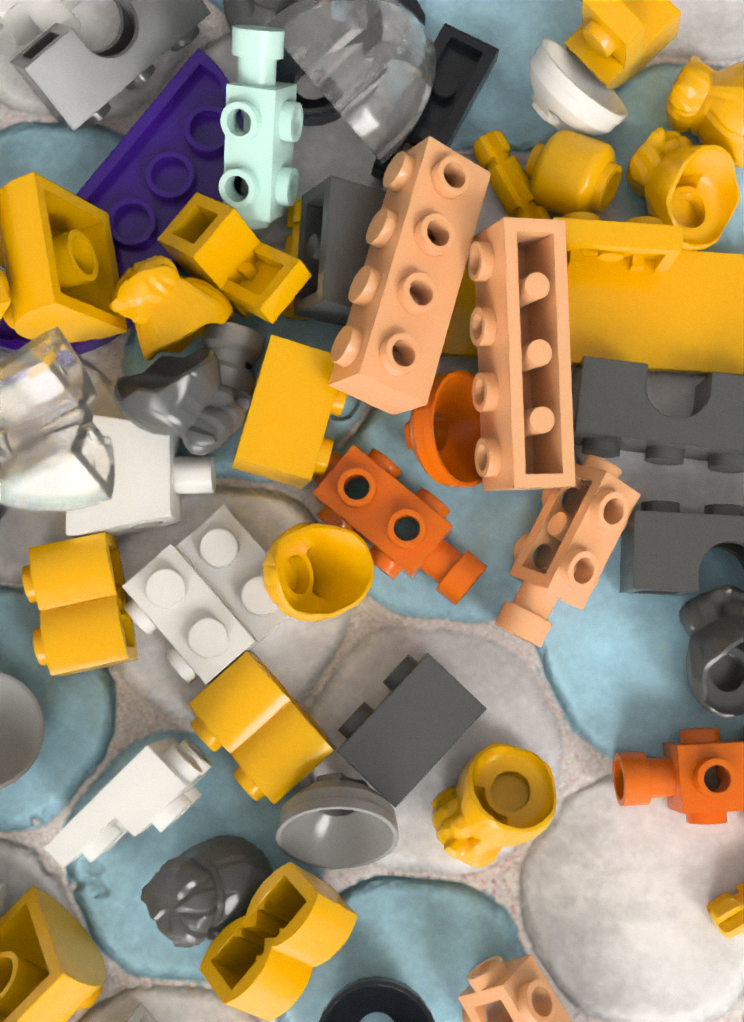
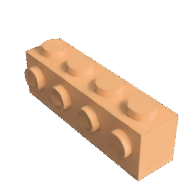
(409, 278)
(522, 355)

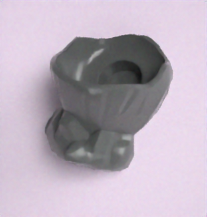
(183, 400)
(716, 649)
(205, 889)

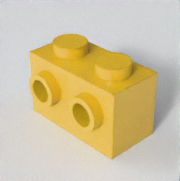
(289, 415)

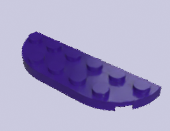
(157, 171)

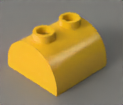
(57, 262)
(46, 962)

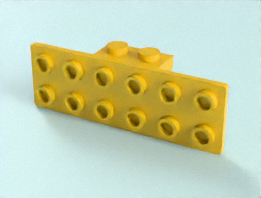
(639, 299)

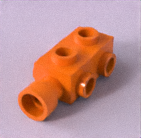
(382, 509)
(681, 776)

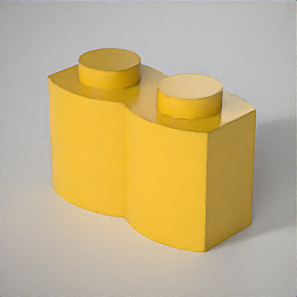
(80, 605)
(260, 728)
(270, 952)

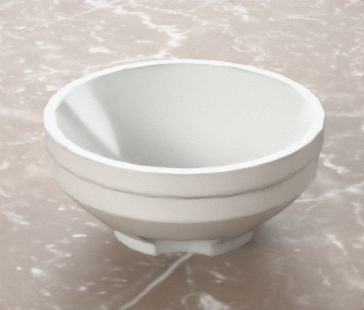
(570, 94)

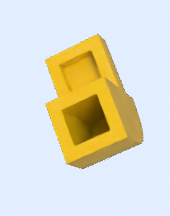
(622, 36)
(221, 249)

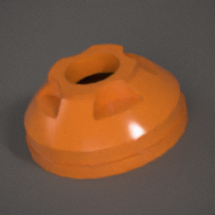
(451, 411)

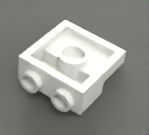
(206, 598)
(146, 792)

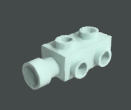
(271, 126)

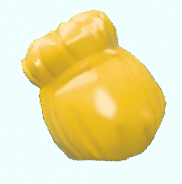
(710, 106)
(686, 185)
(166, 306)
(317, 571)
(497, 803)

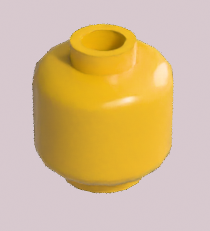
(573, 173)

